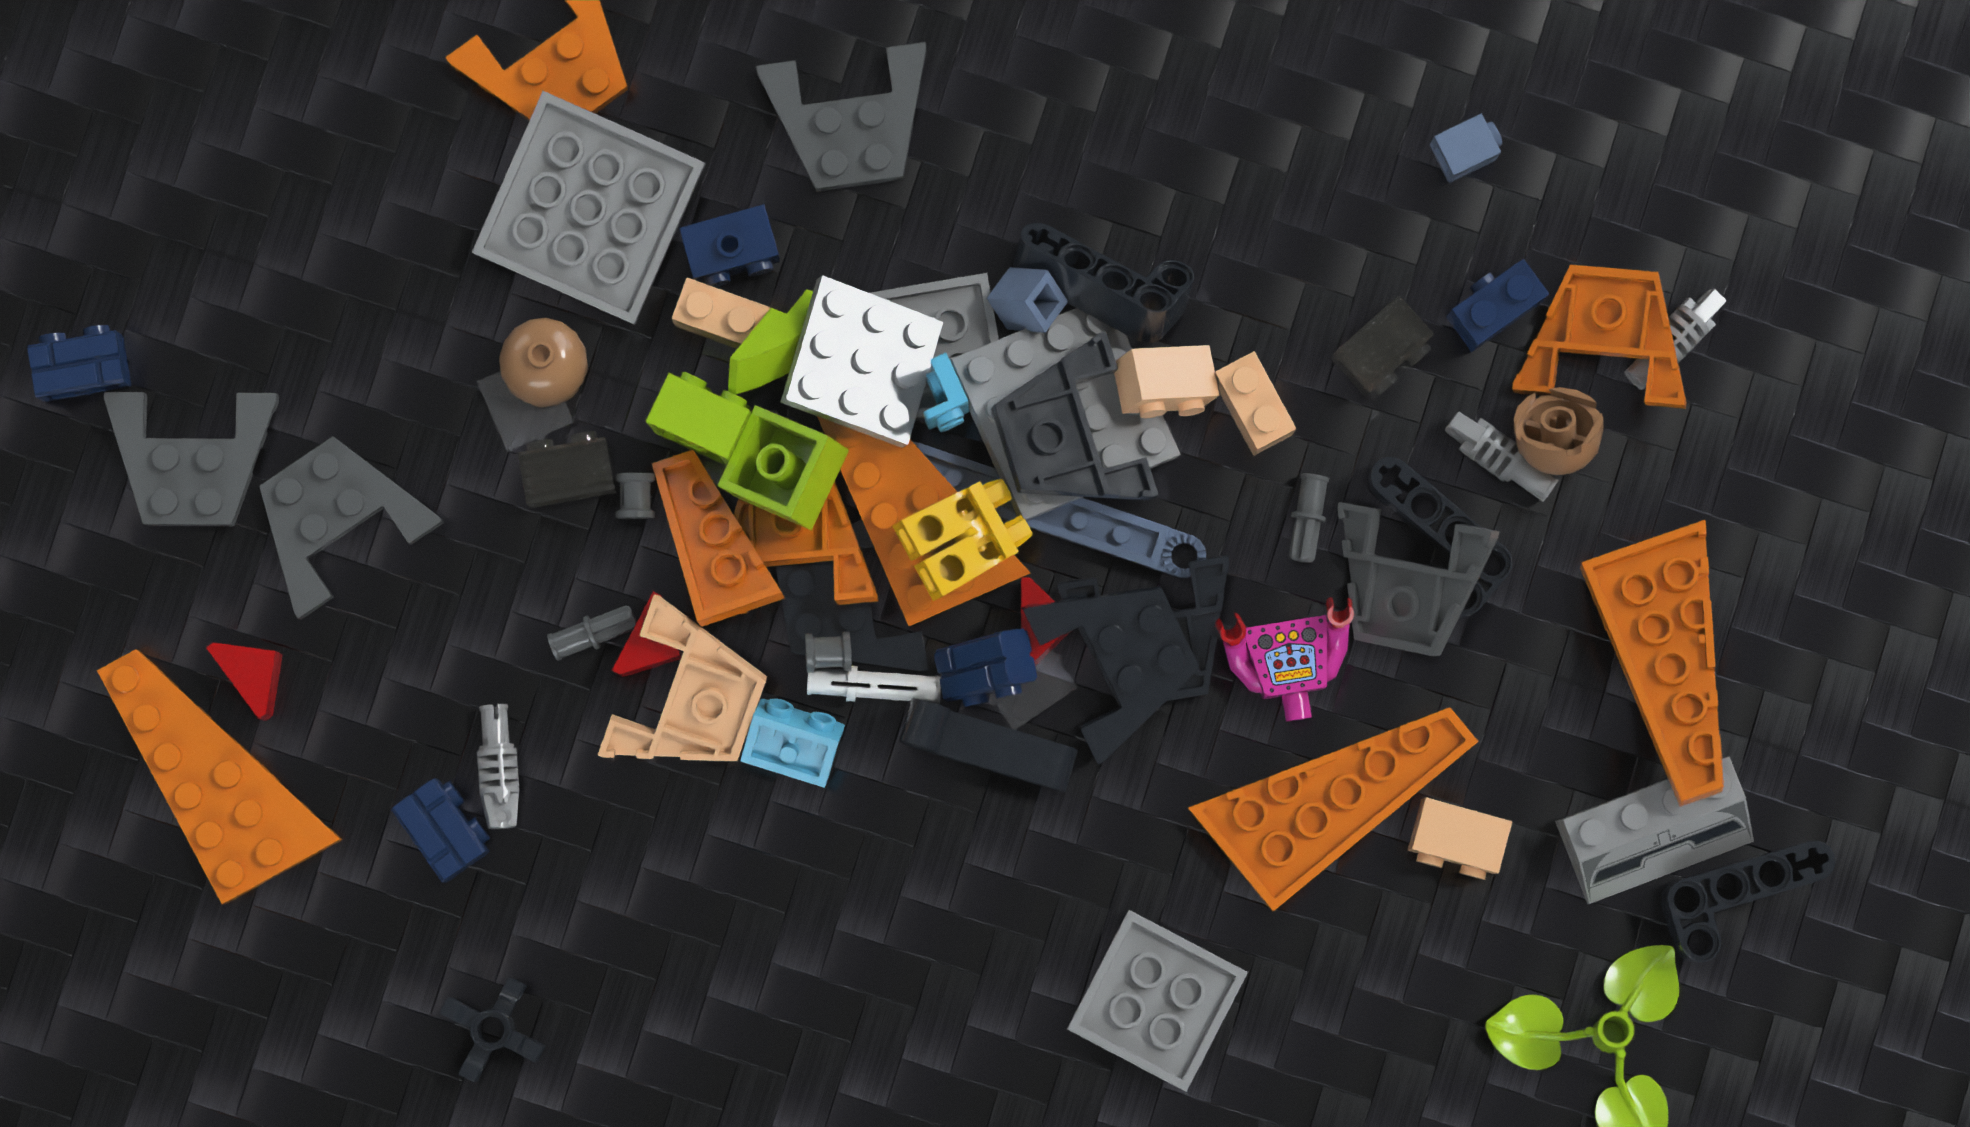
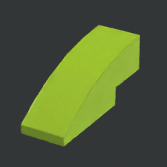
(768, 348)

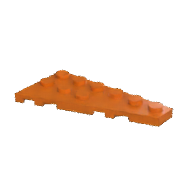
(890, 486)
(1662, 632)
(224, 799)
(1311, 814)

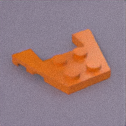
(572, 65)
(1607, 316)
(831, 539)

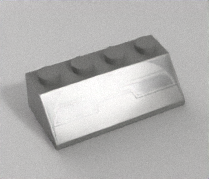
(1652, 836)

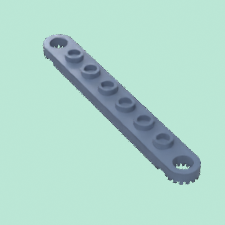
(1082, 520)

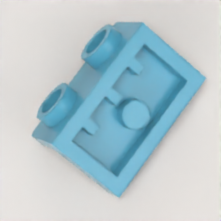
(945, 387)
(792, 741)

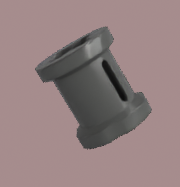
(635, 495)
(828, 652)

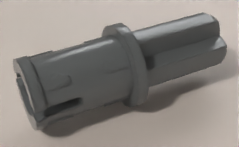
(1308, 517)
(592, 632)

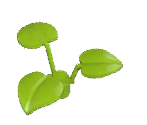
(1640, 982)

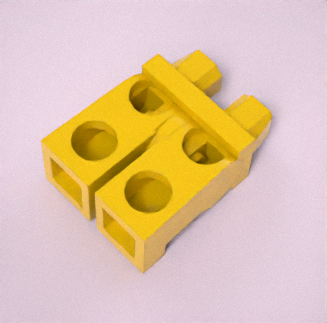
(974, 526)

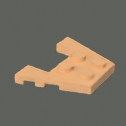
(707, 702)

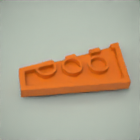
(713, 550)

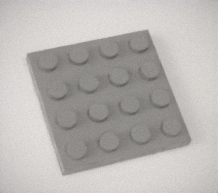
(588, 207)
(1012, 361)

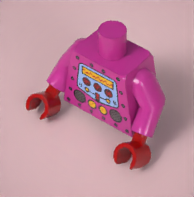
(1289, 656)

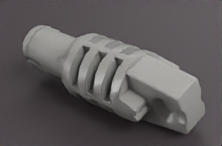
(1688, 326)
(1498, 455)
(498, 769)

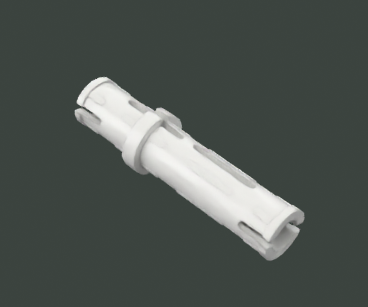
(820, 683)

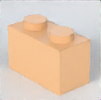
(716, 313)
(1166, 380)
(1254, 403)
(1460, 837)

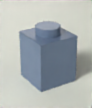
(1466, 147)
(1027, 299)

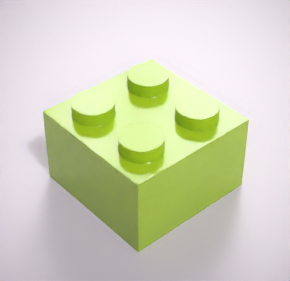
(698, 418)
(783, 467)

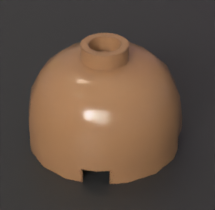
(543, 362)
(1558, 431)

